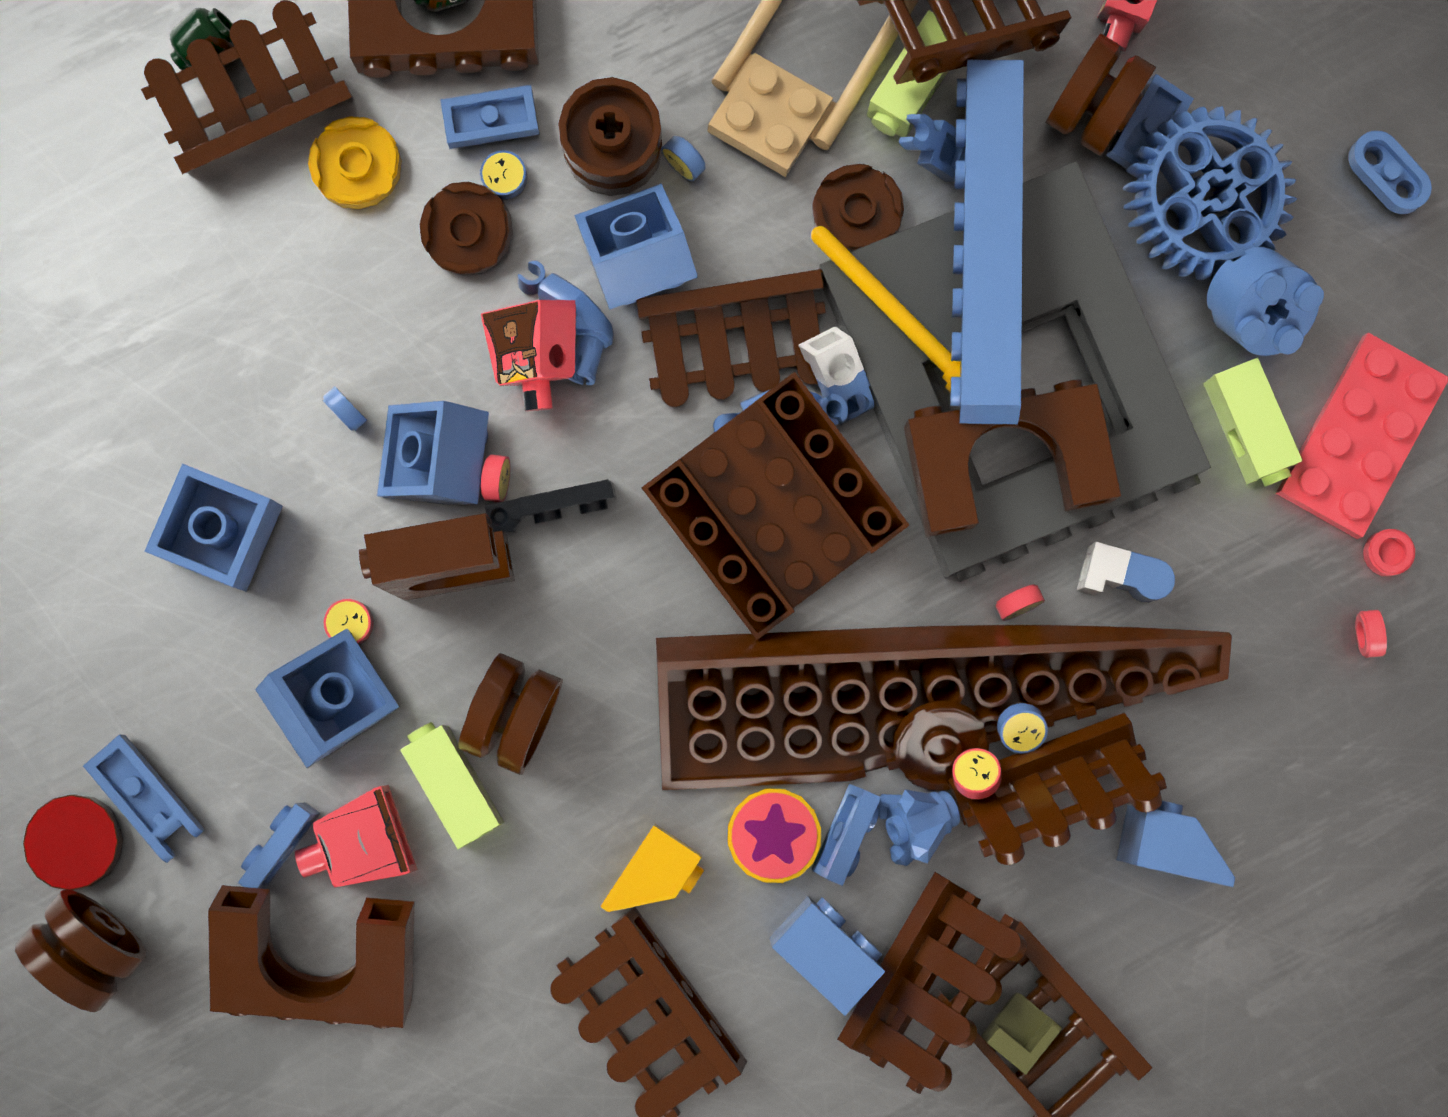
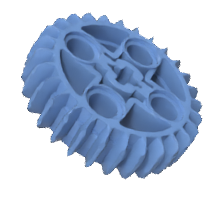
(1188, 194)

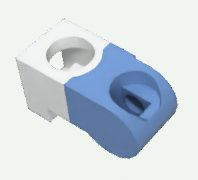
(839, 370)
(1139, 574)

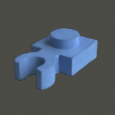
(937, 145)

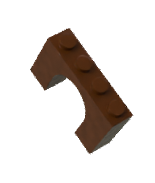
(385, 42)
(1065, 420)
(437, 557)
(255, 980)

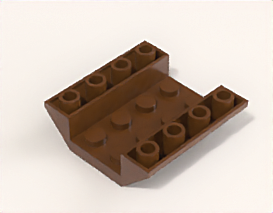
(775, 505)

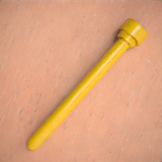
(887, 303)

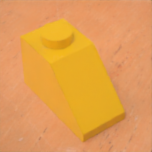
(655, 872)

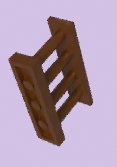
(998, 40)
(1084, 1022)

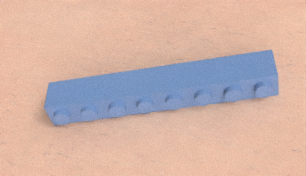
(991, 243)

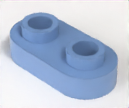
(1392, 169)

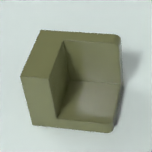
(1021, 1032)

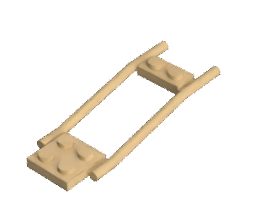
(775, 112)

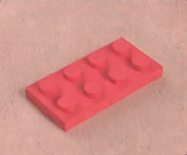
(1363, 435)

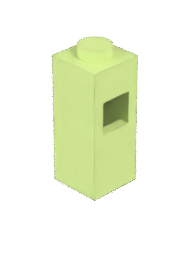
(892, 101)
(1253, 423)
(451, 784)

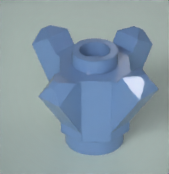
(917, 823)

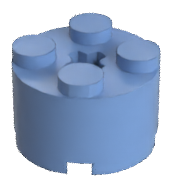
(1264, 302)

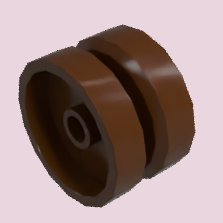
(1101, 95)
(604, 110)
(503, 710)
(80, 951)

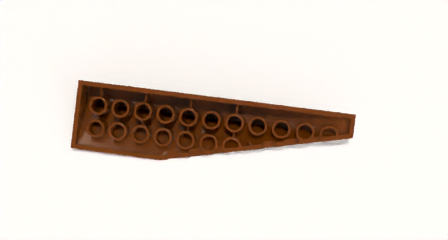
(832, 699)

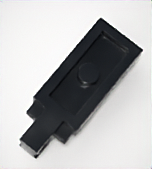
(548, 505)

